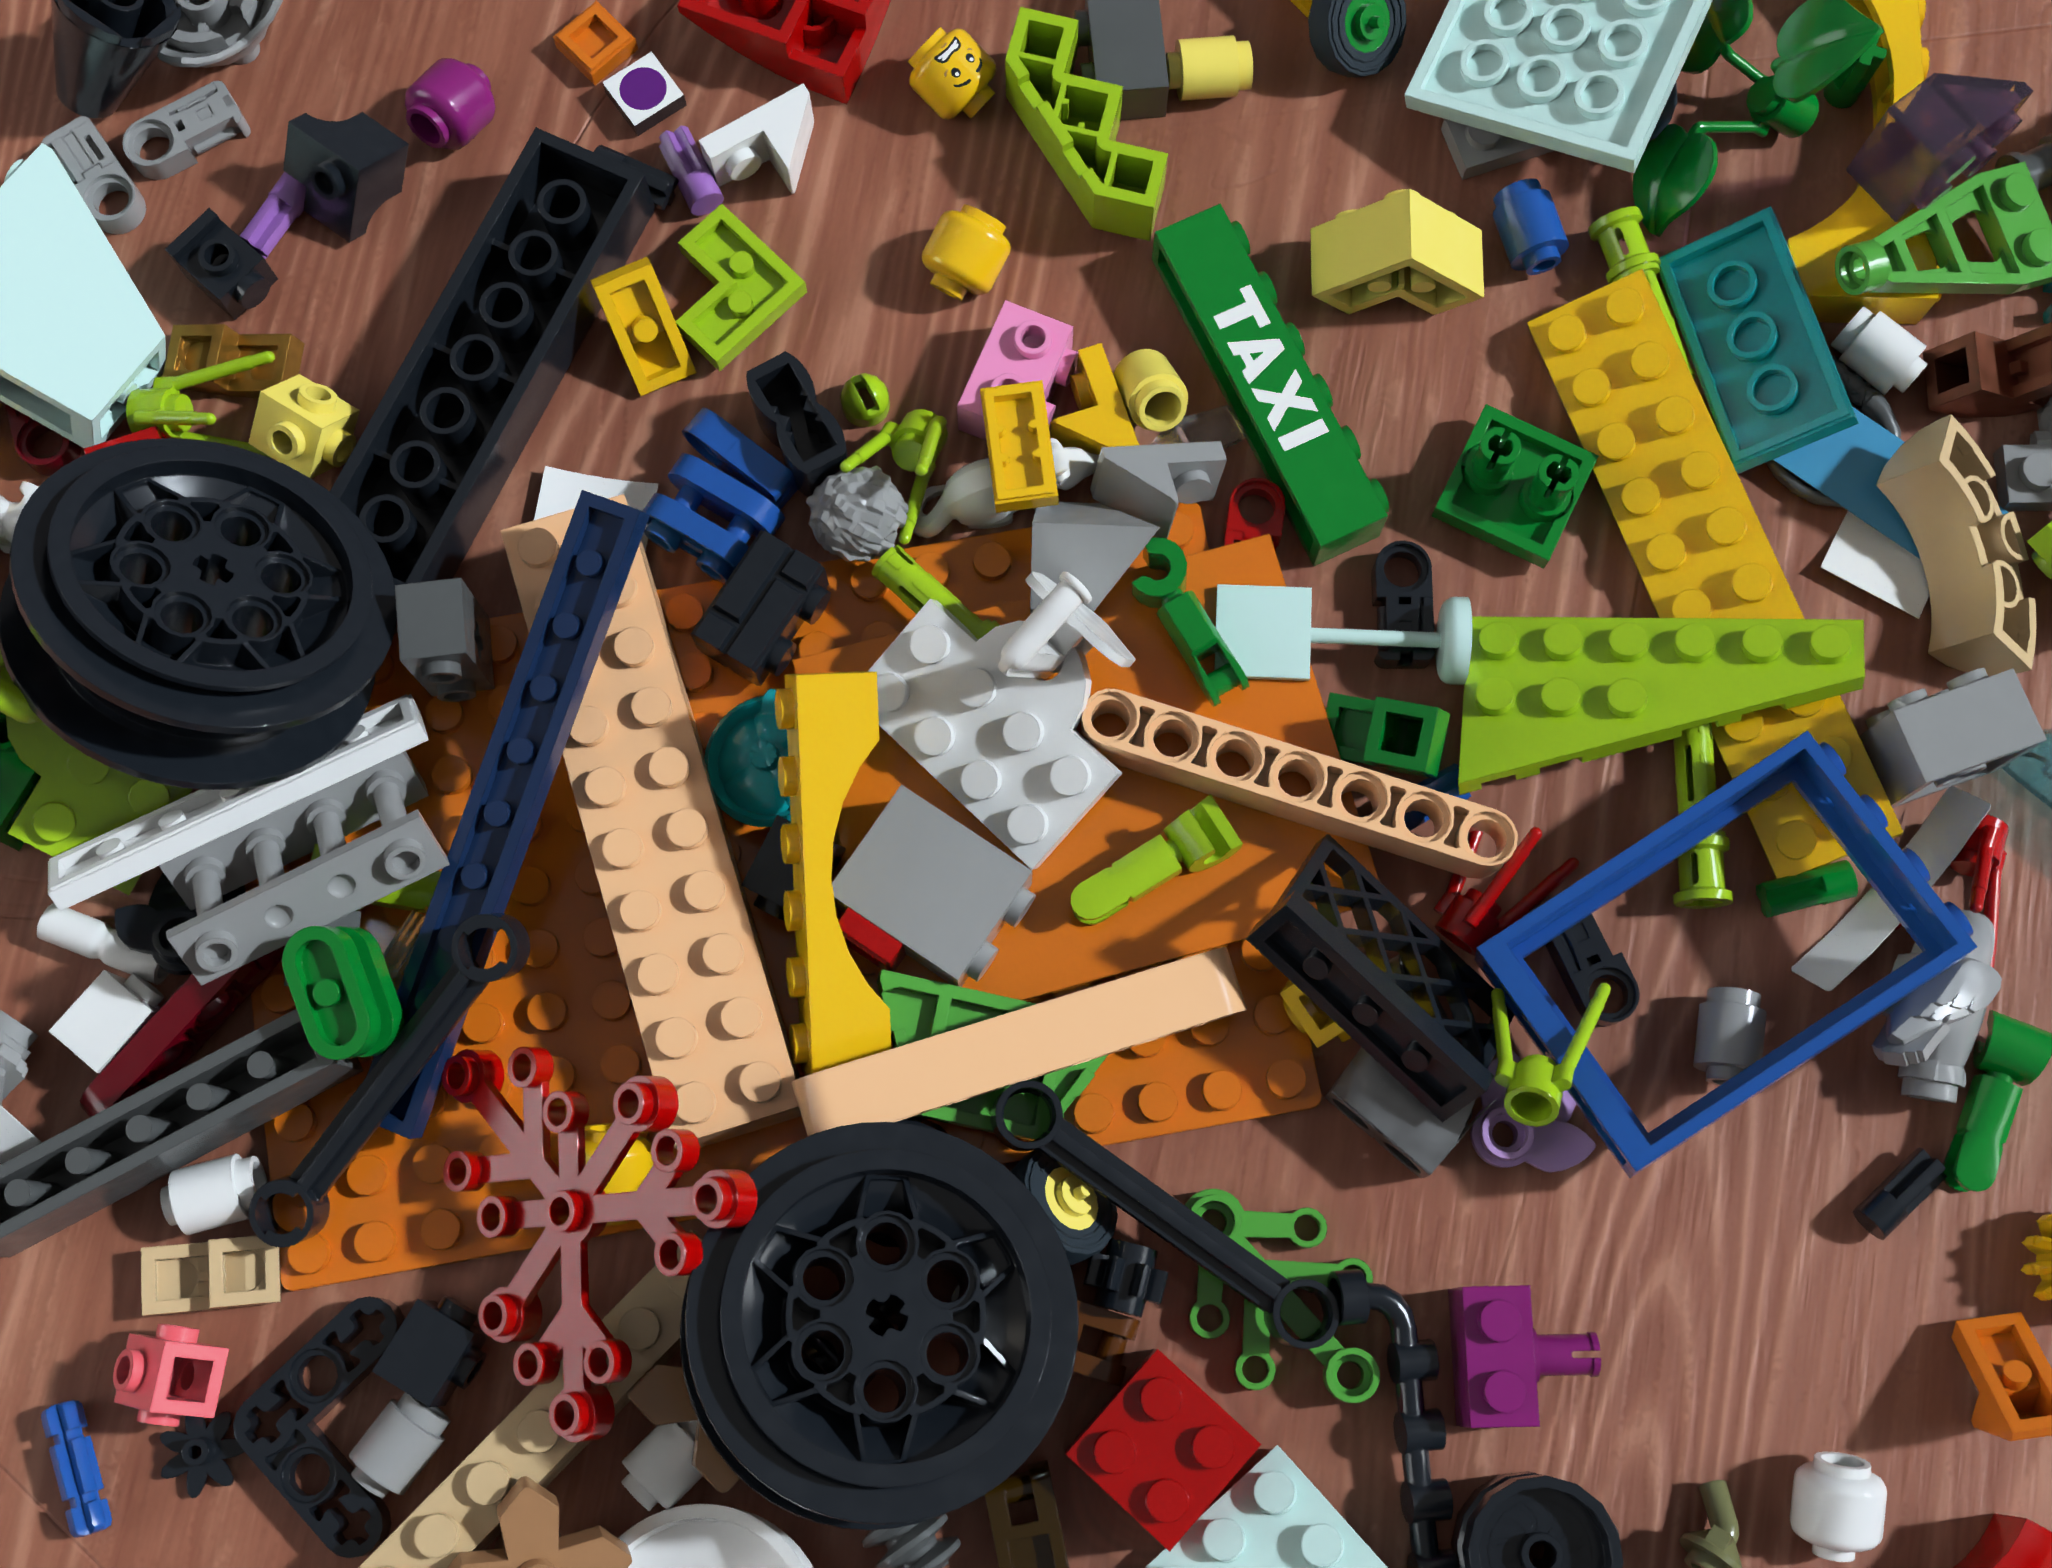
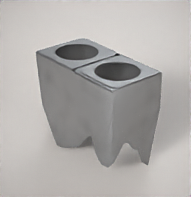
(1397, 1117)

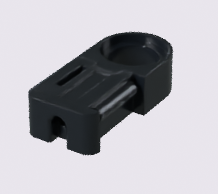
(1403, 607)
(1584, 956)

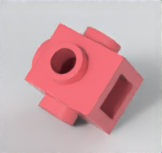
(169, 1375)

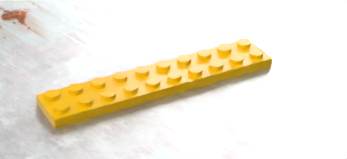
(1691, 530)

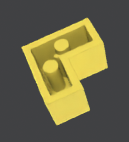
(1397, 250)

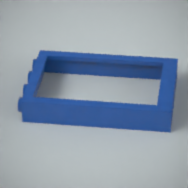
(1859, 829)

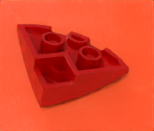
(797, 39)

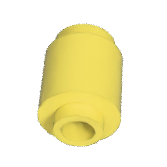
(1210, 67)
(1151, 390)

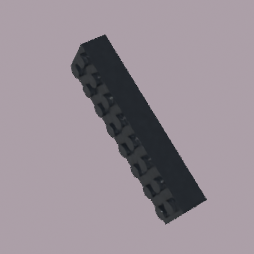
(491, 355)

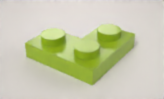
(749, 288)

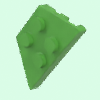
(930, 1008)

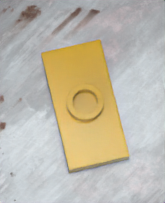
(1019, 446)

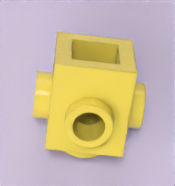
(304, 426)

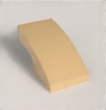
(209, 1276)

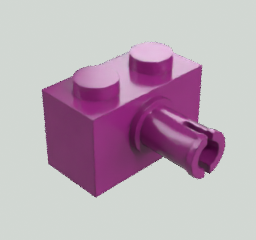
(1502, 1356)

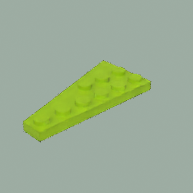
(1613, 685)

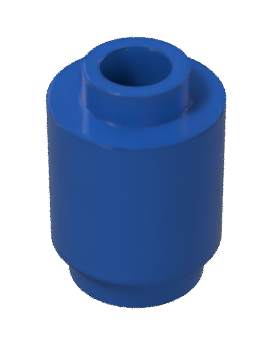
(1529, 227)

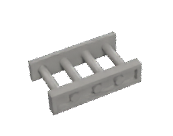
(314, 893)

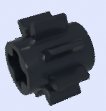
(1126, 1278)

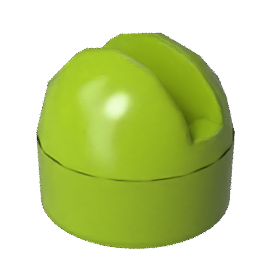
(853, 405)

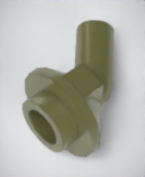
(1716, 1545)

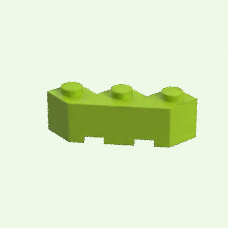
(1078, 127)

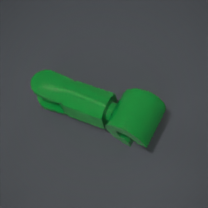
(1187, 619)
(2010, 1055)

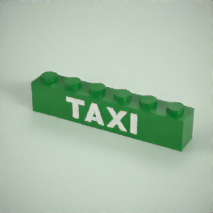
(1269, 384)

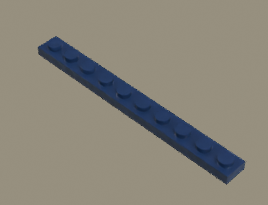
(519, 765)

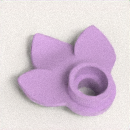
(1543, 1147)

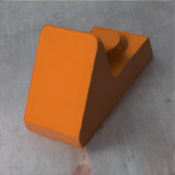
(2009, 1375)

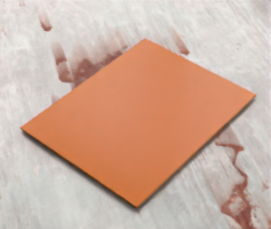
(1193, 909)

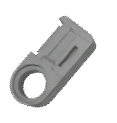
(192, 127)
(96, 173)

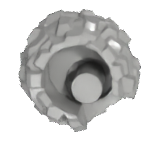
(857, 514)

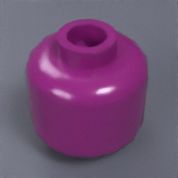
(449, 104)

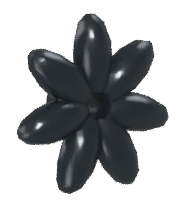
(213, 1449)

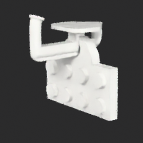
(993, 724)

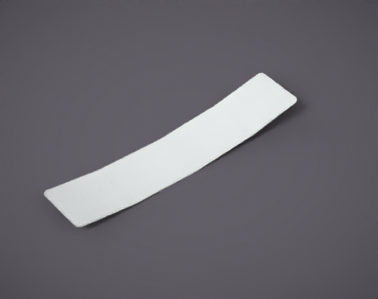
(1870, 919)

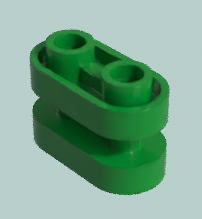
(342, 991)

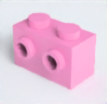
(1018, 350)

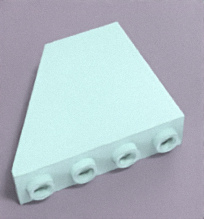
(68, 310)

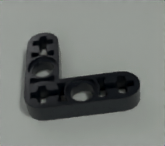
(303, 1437)

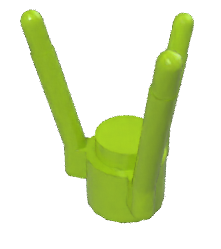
(174, 411)
(914, 448)
(1537, 1081)

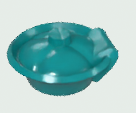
(744, 762)

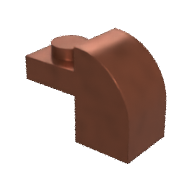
(1989, 374)

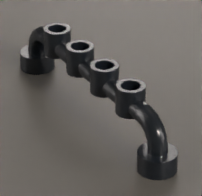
(1415, 1428)

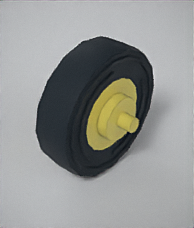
(1078, 1212)

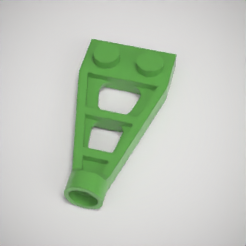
(2009, 218)

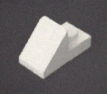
(771, 132)

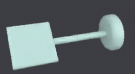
(1273, 633)

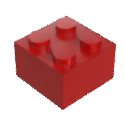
(1162, 1448)

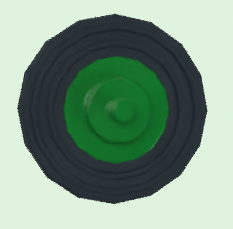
(1356, 35)

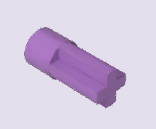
(691, 170)
(275, 215)

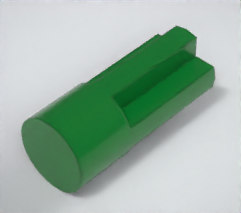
(1849, 85)
(1814, 887)

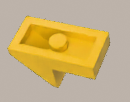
(643, 326)
(1102, 411)

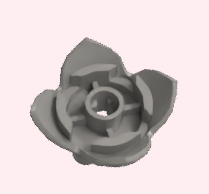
(219, 32)

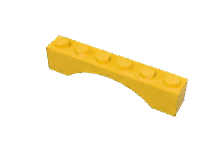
(829, 736)

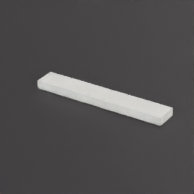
(214, 813)

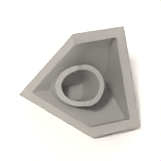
(1089, 543)

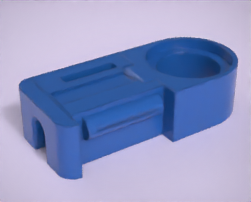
(740, 457)

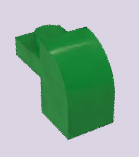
(1388, 733)

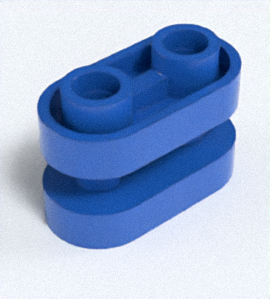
(676, 523)

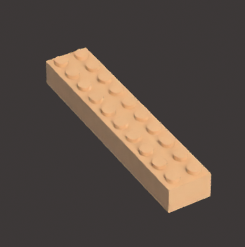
(667, 863)

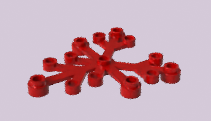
(576, 1212)

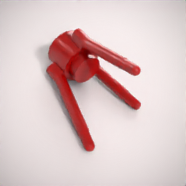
(1984, 861)
(1472, 917)

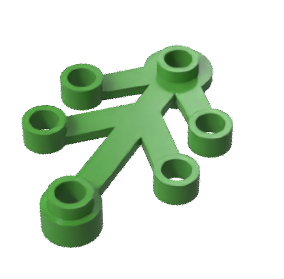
(1293, 1312)

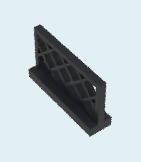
(1365, 993)

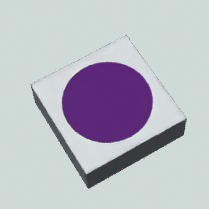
(644, 93)

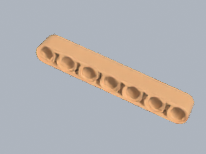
(1327, 778)
(1022, 1044)

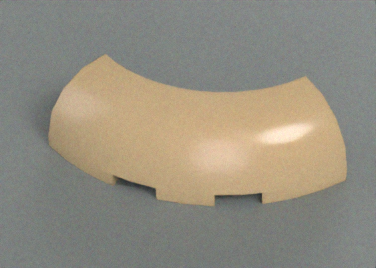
(1965, 550)

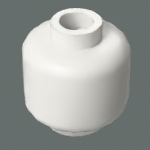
(1838, 1505)

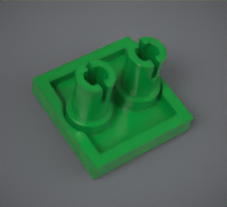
(1515, 486)

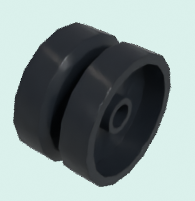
(1526, 1508)

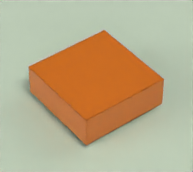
(595, 43)

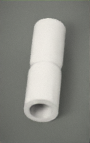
(95, 941)

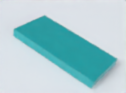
(1755, 341)

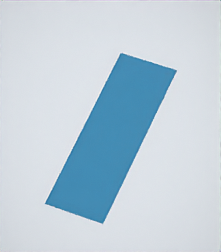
(1847, 472)

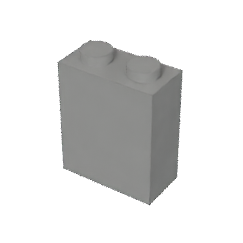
(934, 887)

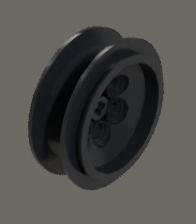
(195, 613)
(813, 1436)

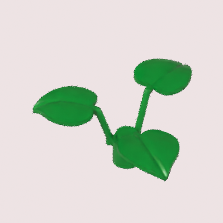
(1813, 50)

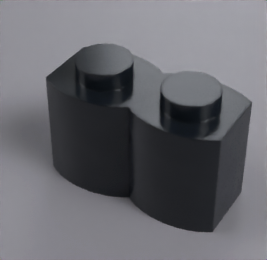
(795, 421)

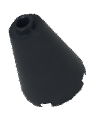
(106, 49)

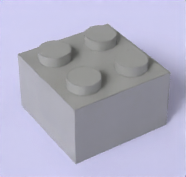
(1951, 735)

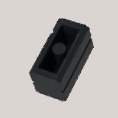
(762, 609)

